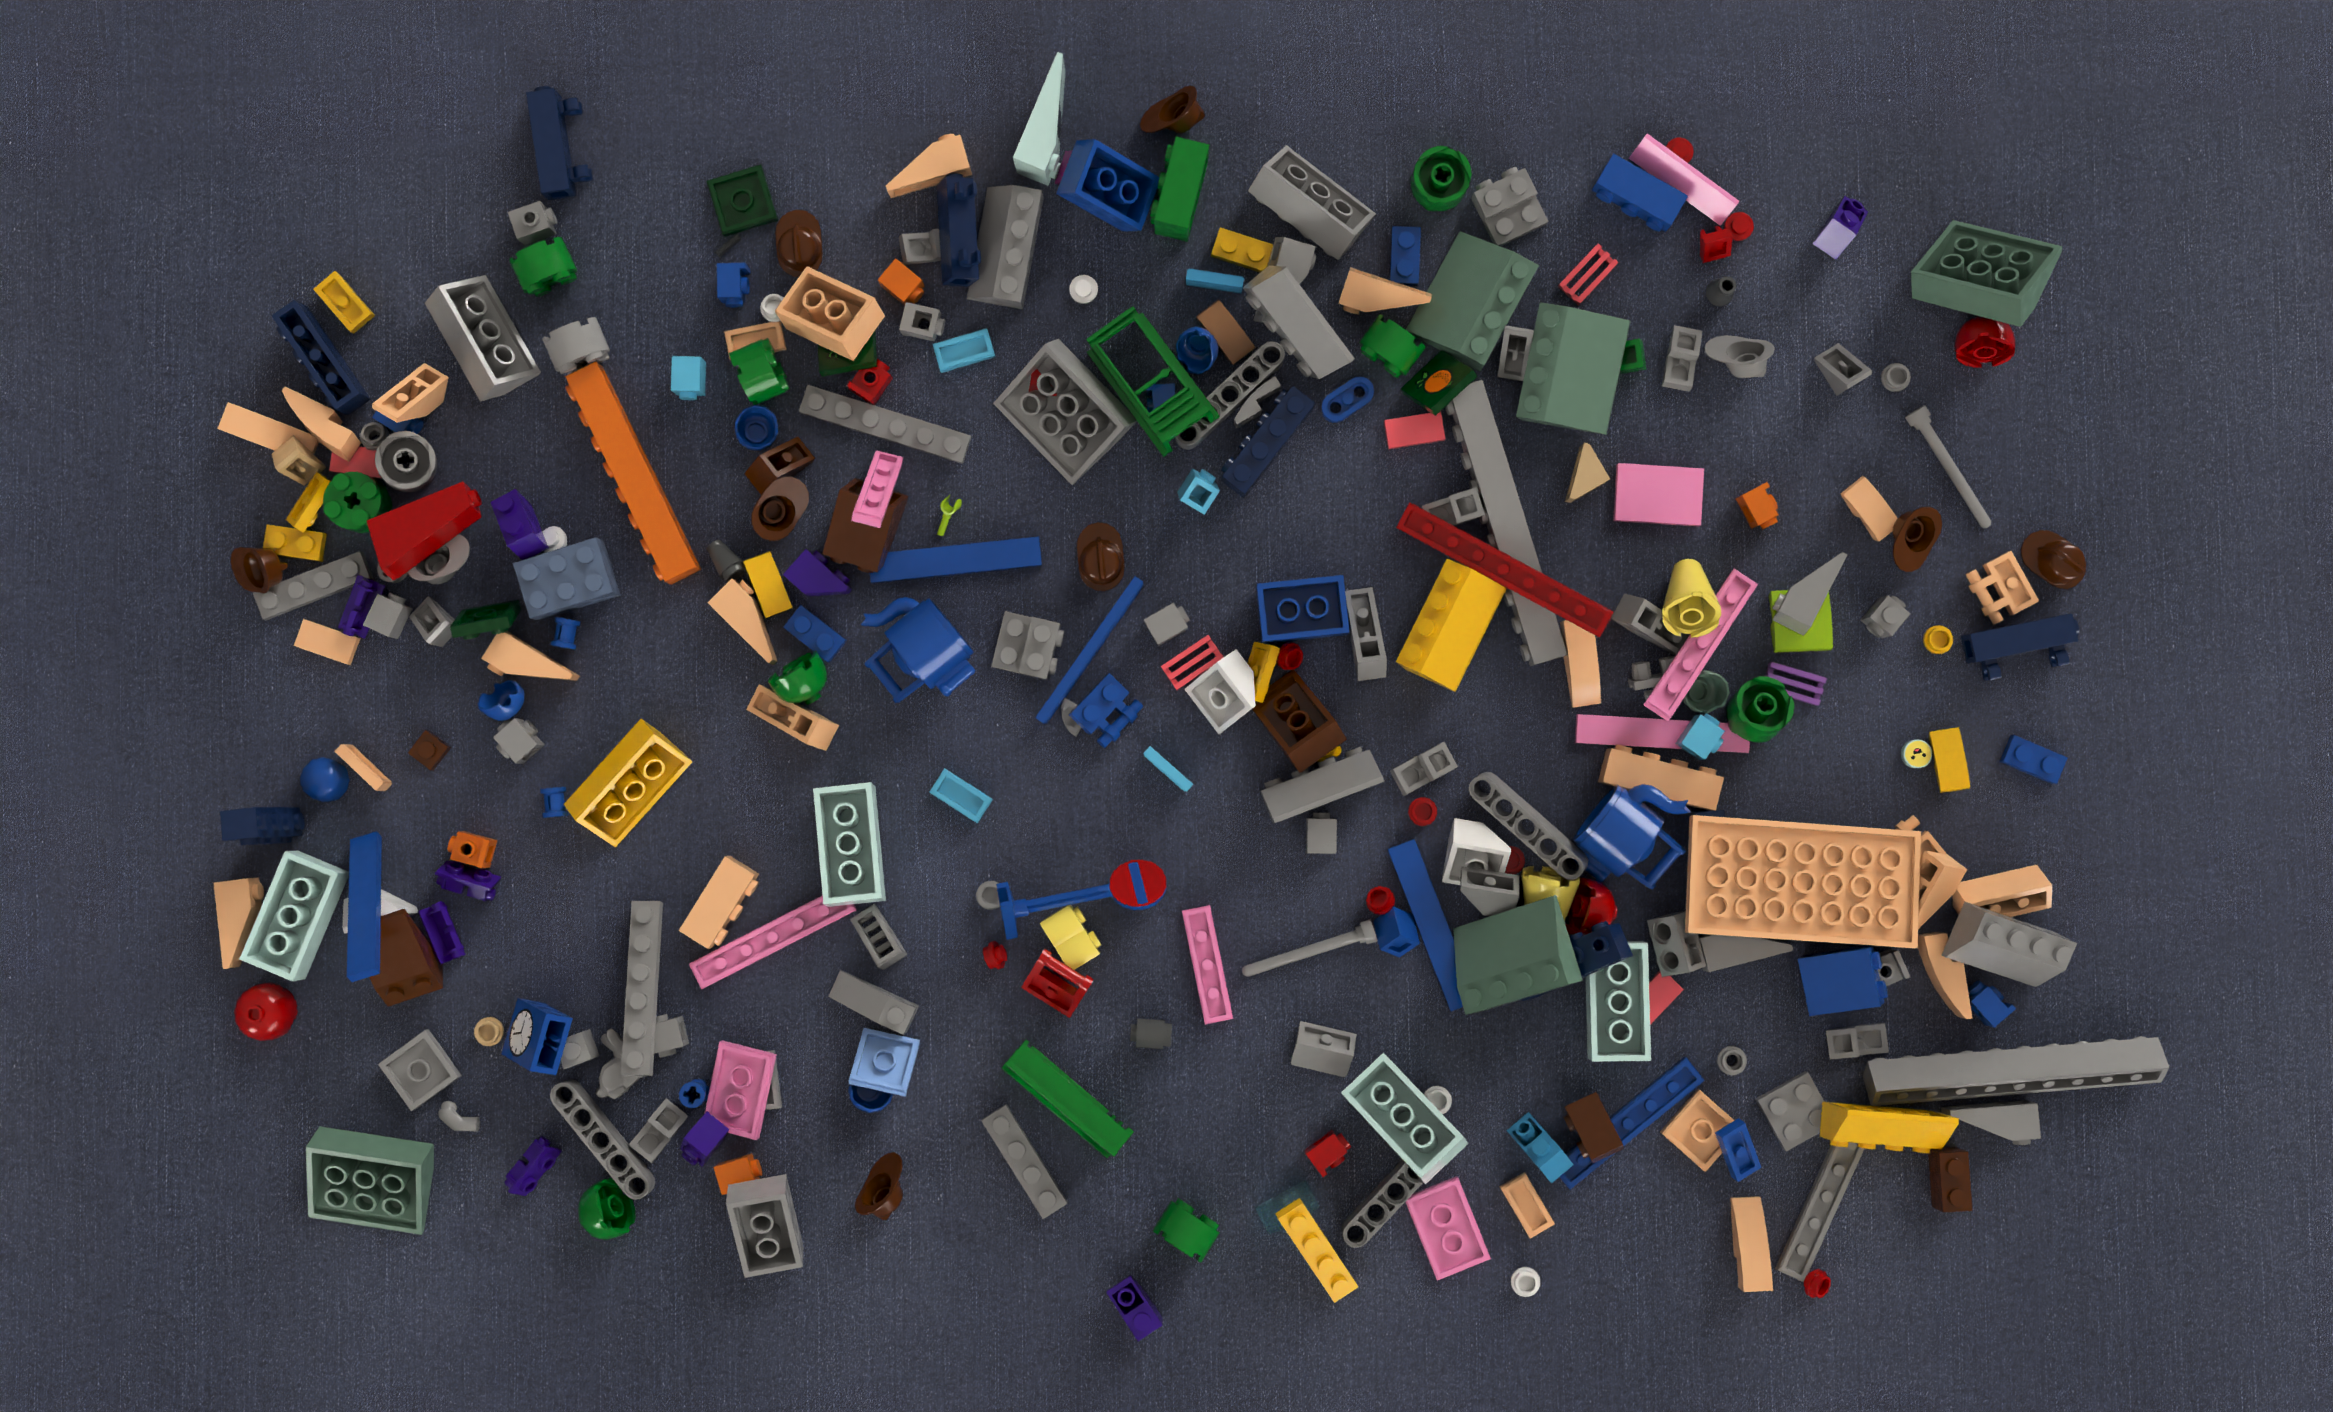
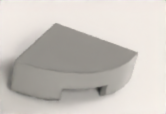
(1070, 724)

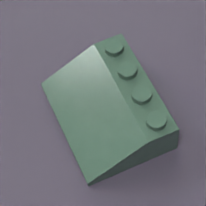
(1985, 272)
(1472, 299)
(1573, 368)
(1513, 956)
(369, 1179)

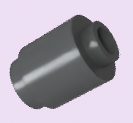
(1151, 1033)

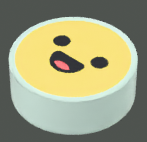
(1916, 753)

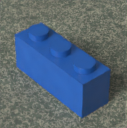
(1639, 193)

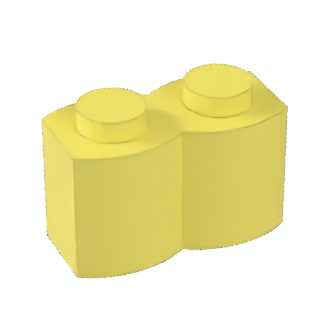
(1070, 937)

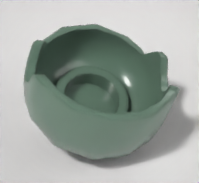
(1707, 692)

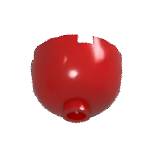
(1984, 342)
(1591, 906)
(265, 1011)

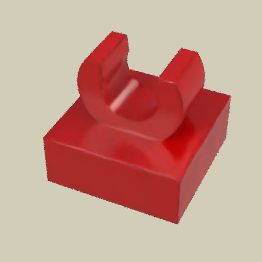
(1715, 244)

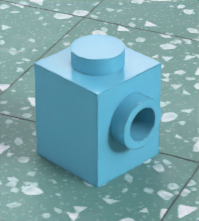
(688, 377)
(1199, 490)
(1701, 736)

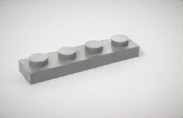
(312, 585)
(1024, 1161)

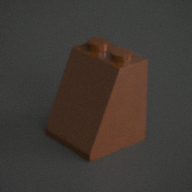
(858, 542)

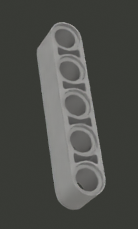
(1240, 386)
(1543, 828)
(588, 1134)
(1380, 1196)

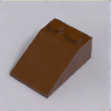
(1298, 721)
(406, 961)

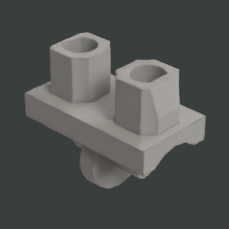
(1642, 675)

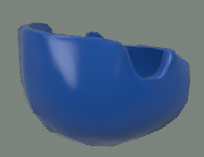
(1197, 349)
(756, 427)
(503, 702)
(324, 779)
(868, 1099)

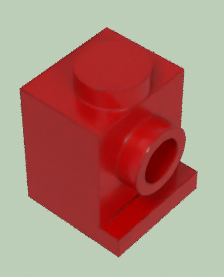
(871, 391)
(1328, 1151)

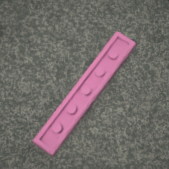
(1698, 650)
(1645, 733)
(766, 940)

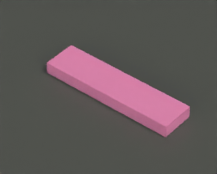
(1676, 172)
(877, 489)
(1207, 964)

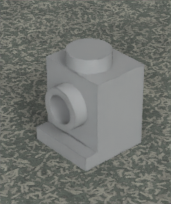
(914, 315)
(1895, 966)

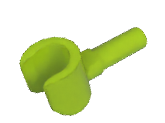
(947, 512)

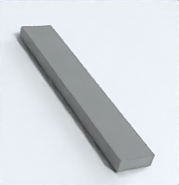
(1819, 1210)

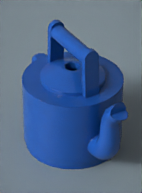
(922, 646)
(1624, 833)

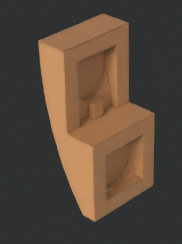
(1226, 330)

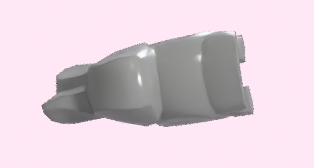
(610, 1078)

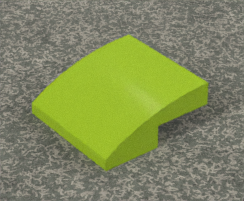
(1817, 638)

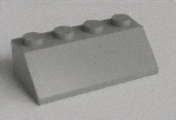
(1311, 202)
(1006, 245)
(1297, 322)
(482, 337)
(1322, 785)
(2007, 946)

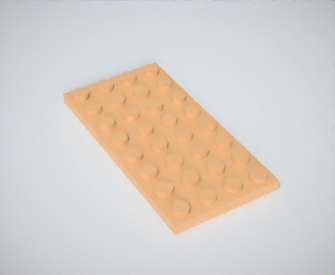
(1803, 881)

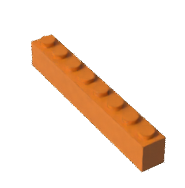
(632, 472)

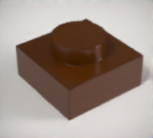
(429, 750)

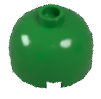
(800, 679)
(606, 1210)

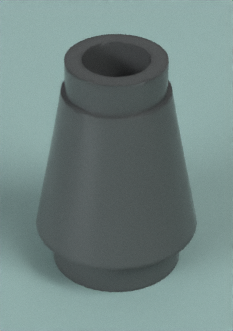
(1719, 296)
(725, 561)

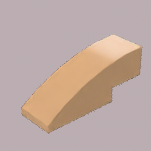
(323, 424)
(262, 429)
(1581, 665)
(1945, 974)
(1751, 1244)

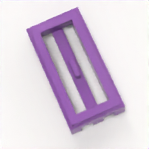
(1818, 690)

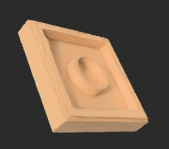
(1695, 1127)

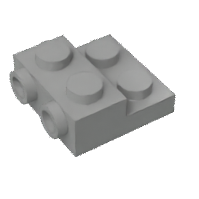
(1509, 206)
(1027, 645)

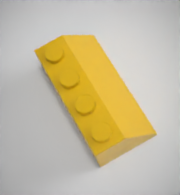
(1451, 625)
(627, 783)
(1885, 1126)

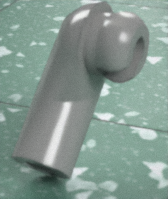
(455, 1121)

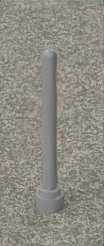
(1921, 420)
(1363, 933)

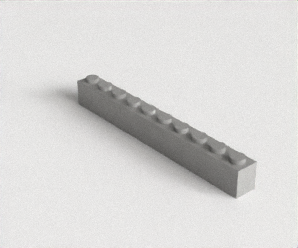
(1503, 516)
(2015, 1071)

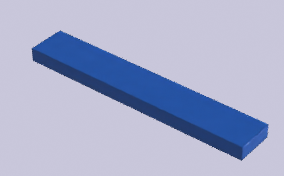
(959, 560)
(1090, 650)
(364, 907)
(1428, 917)
(1639, 1114)

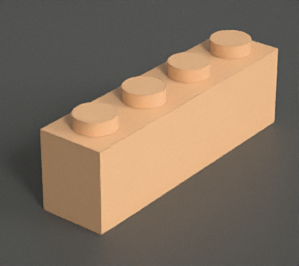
(1672, 779)

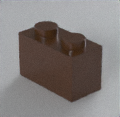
(1594, 1128)
(1950, 1179)

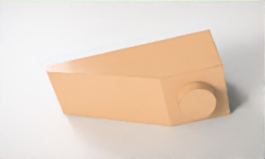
(932, 166)
(1374, 293)
(414, 395)
(744, 615)
(515, 657)
(793, 718)
(1938, 882)
(237, 910)

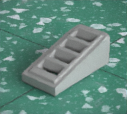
(892, 957)

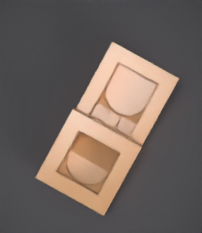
(1870, 507)

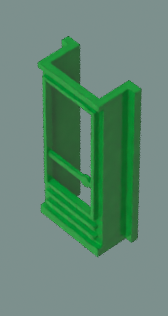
(1172, 415)
(1066, 1100)

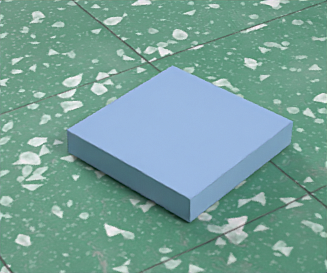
(884, 1062)

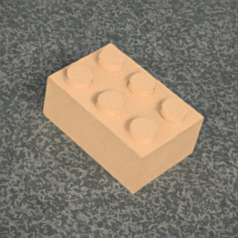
(830, 313)

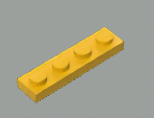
(1316, 1250)

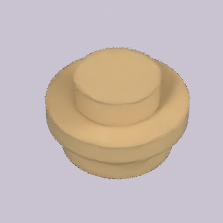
(489, 1031)

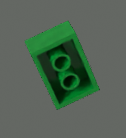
(1180, 188)

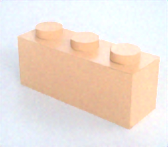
(2007, 892)
(720, 903)

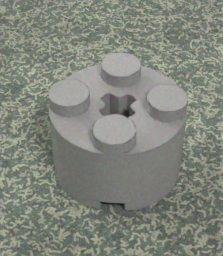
(576, 345)
(394, 449)

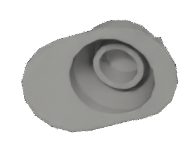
(1741, 355)
(443, 563)

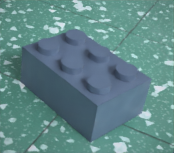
(566, 579)

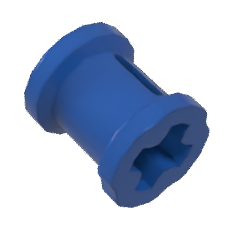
(565, 633)
(554, 802)
(688, 1099)

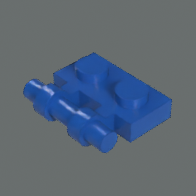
(1099, 704)

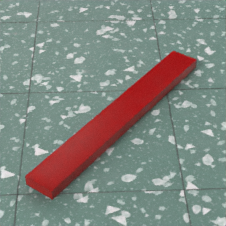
(1505, 569)

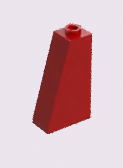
(422, 527)

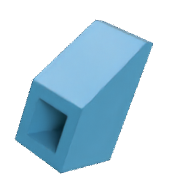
(1540, 1147)

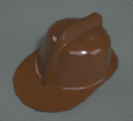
(1175, 112)
(798, 242)
(779, 508)
(1915, 536)
(1100, 556)
(2053, 559)
(257, 568)
(882, 1189)

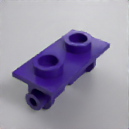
(359, 605)
(455, 876)
(441, 932)
(523, 1177)

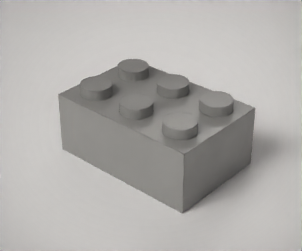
(765, 1225)

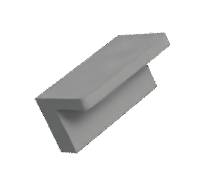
(1323, 1049)

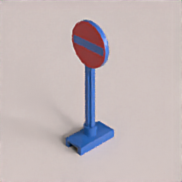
(1132, 885)

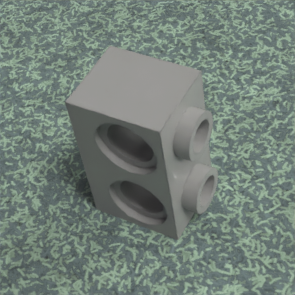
(1675, 949)

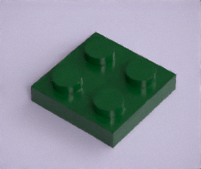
(486, 618)

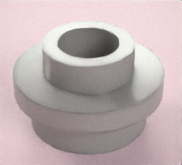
(370, 430)
(1739, 1064)

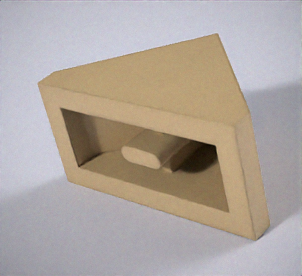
(296, 461)
(1587, 474)

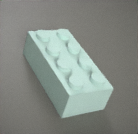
(849, 844)
(294, 915)
(1620, 1009)
(1404, 1118)

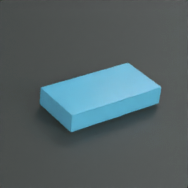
(964, 350)
(1166, 768)
(961, 795)

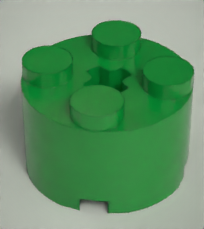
(1447, 164)
(543, 266)
(1391, 345)
(759, 371)
(344, 492)
(1760, 709)
(1186, 1230)

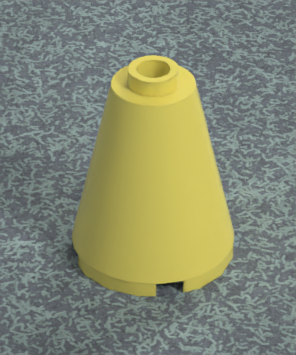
(1690, 601)
(1547, 884)

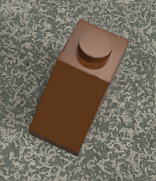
(779, 462)

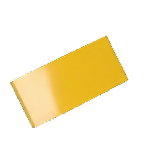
(767, 584)
(1949, 760)

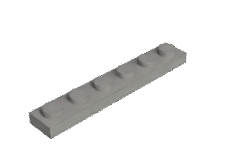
(885, 424)
(642, 988)

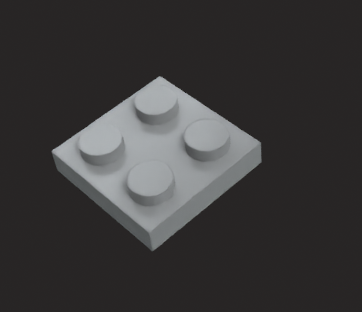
(419, 1070)
(1793, 1110)

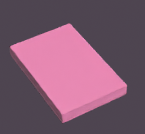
(1658, 494)
(740, 1088)
(1447, 1228)

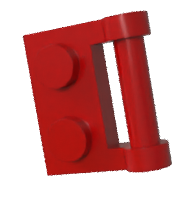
(1052, 988)

